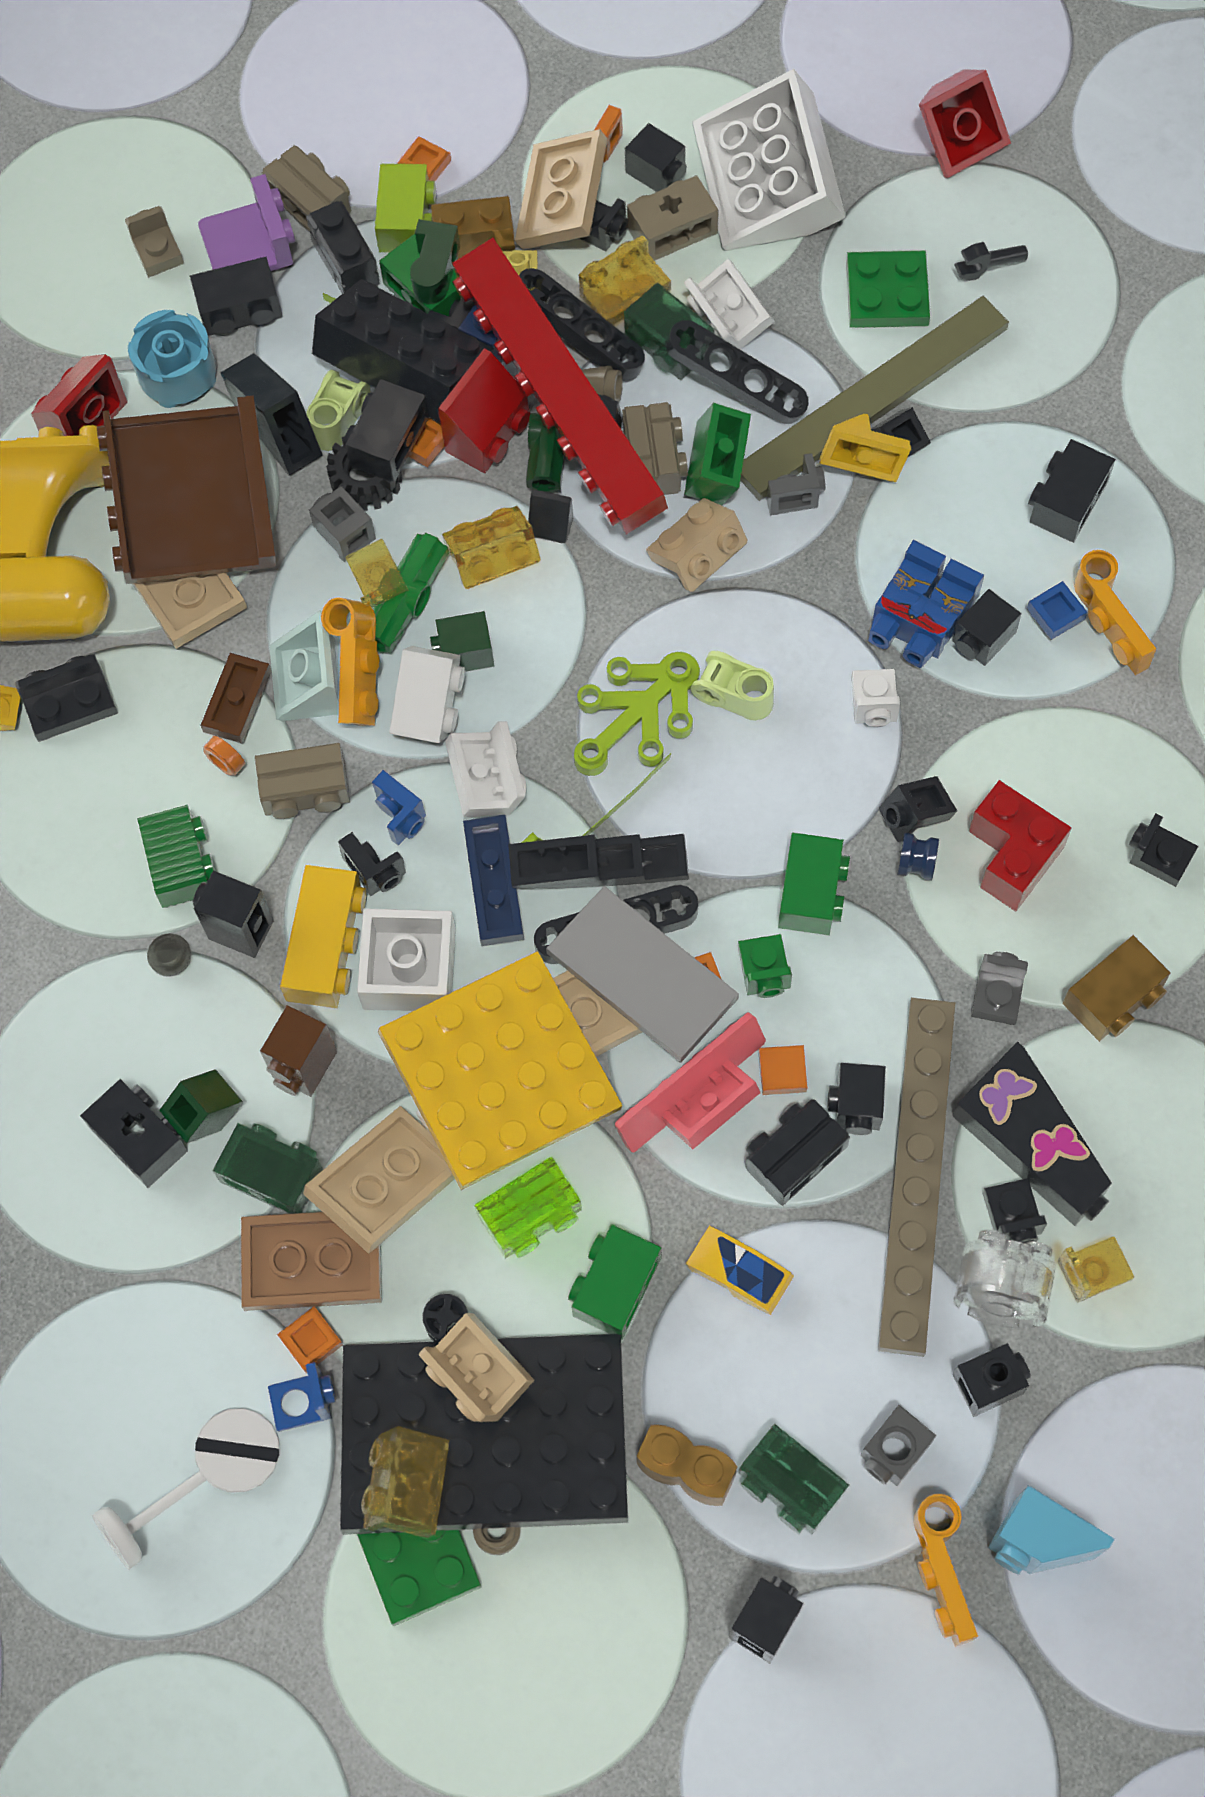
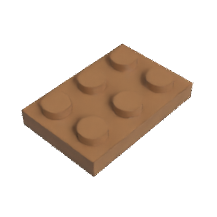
(304, 1264)

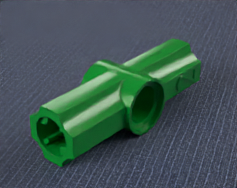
(418, 571)

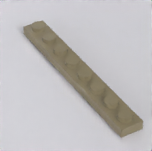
(917, 1178)

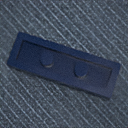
(491, 880)

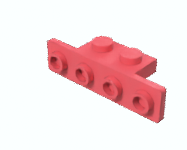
(700, 1092)

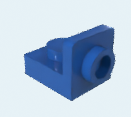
(399, 804)

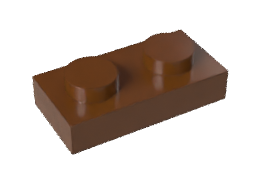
(236, 697)

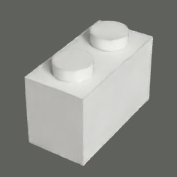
(426, 694)

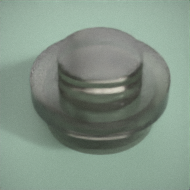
(169, 955)

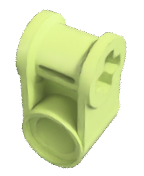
(335, 403)
(728, 682)

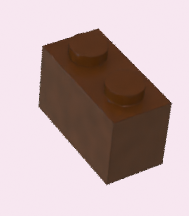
(298, 1052)

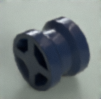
(918, 856)

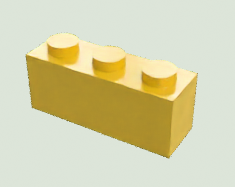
(322, 937)

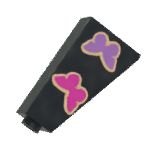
(1034, 1136)

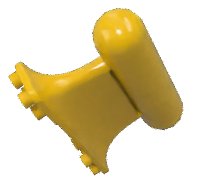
(38, 592)

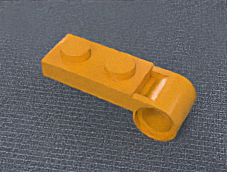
(1109, 614)
(357, 659)
(938, 1572)

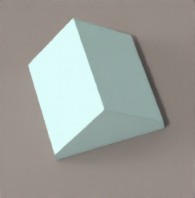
(305, 672)

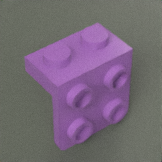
(250, 231)

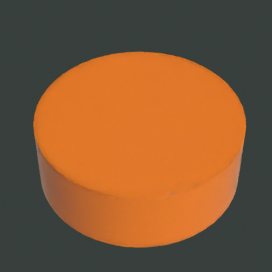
(223, 756)

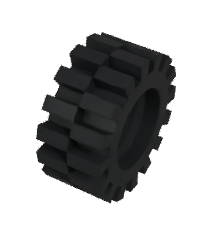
(361, 491)

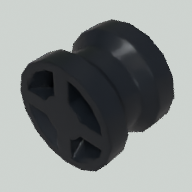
(446, 1310)

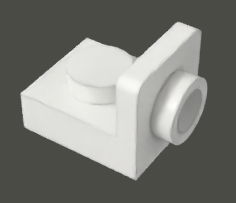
(875, 697)

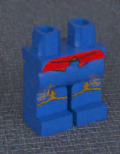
(915, 618)

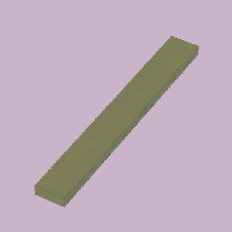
(876, 392)

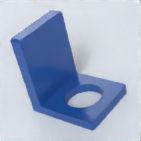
(319, 1393)

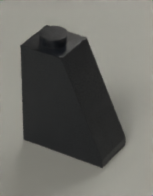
(279, 412)

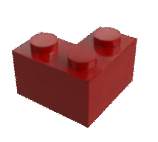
(1025, 840)

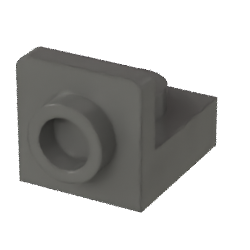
(795, 492)
(999, 988)

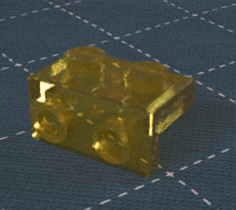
(620, 279)
(492, 546)
(405, 1482)

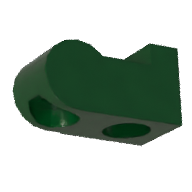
(433, 270)

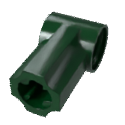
(545, 457)

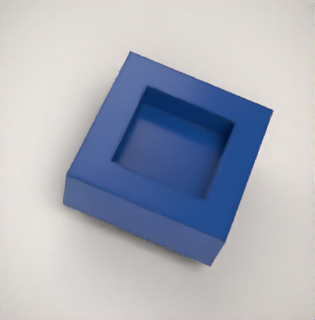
(1057, 610)

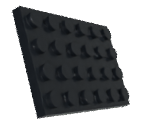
(542, 1464)

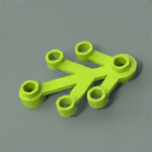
(638, 706)

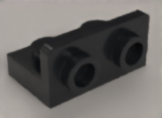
(66, 697)

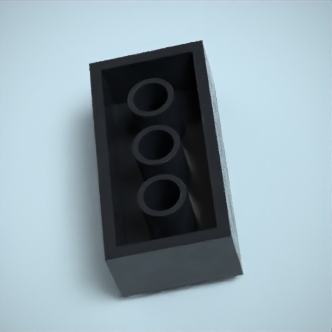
(393, 341)

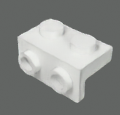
(730, 305)
(486, 771)

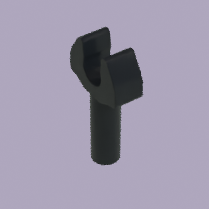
(978, 259)

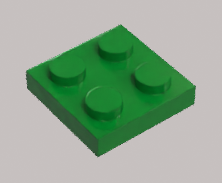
(887, 289)
(418, 1571)

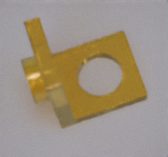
(376, 573)
(1095, 1269)

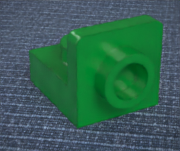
(765, 966)

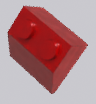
(82, 397)
(483, 413)

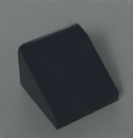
(905, 426)
(550, 516)

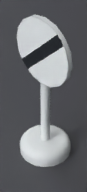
(233, 1454)

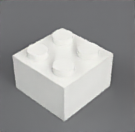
(405, 958)

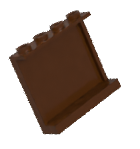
(187, 493)

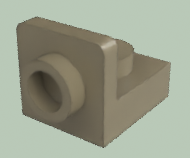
(154, 241)

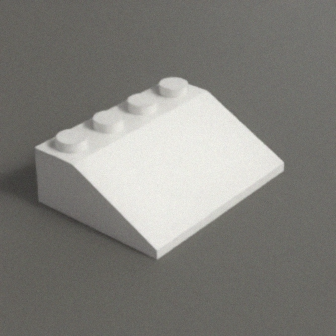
(769, 165)

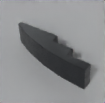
(598, 862)

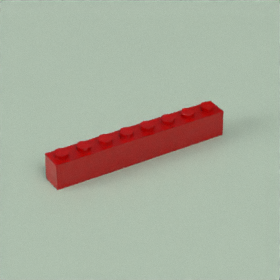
(560, 387)

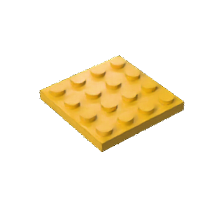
(499, 1069)

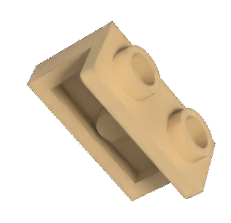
(699, 543)
(476, 1370)

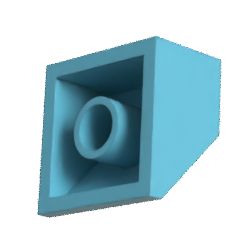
(1045, 1536)

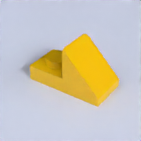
(863, 451)

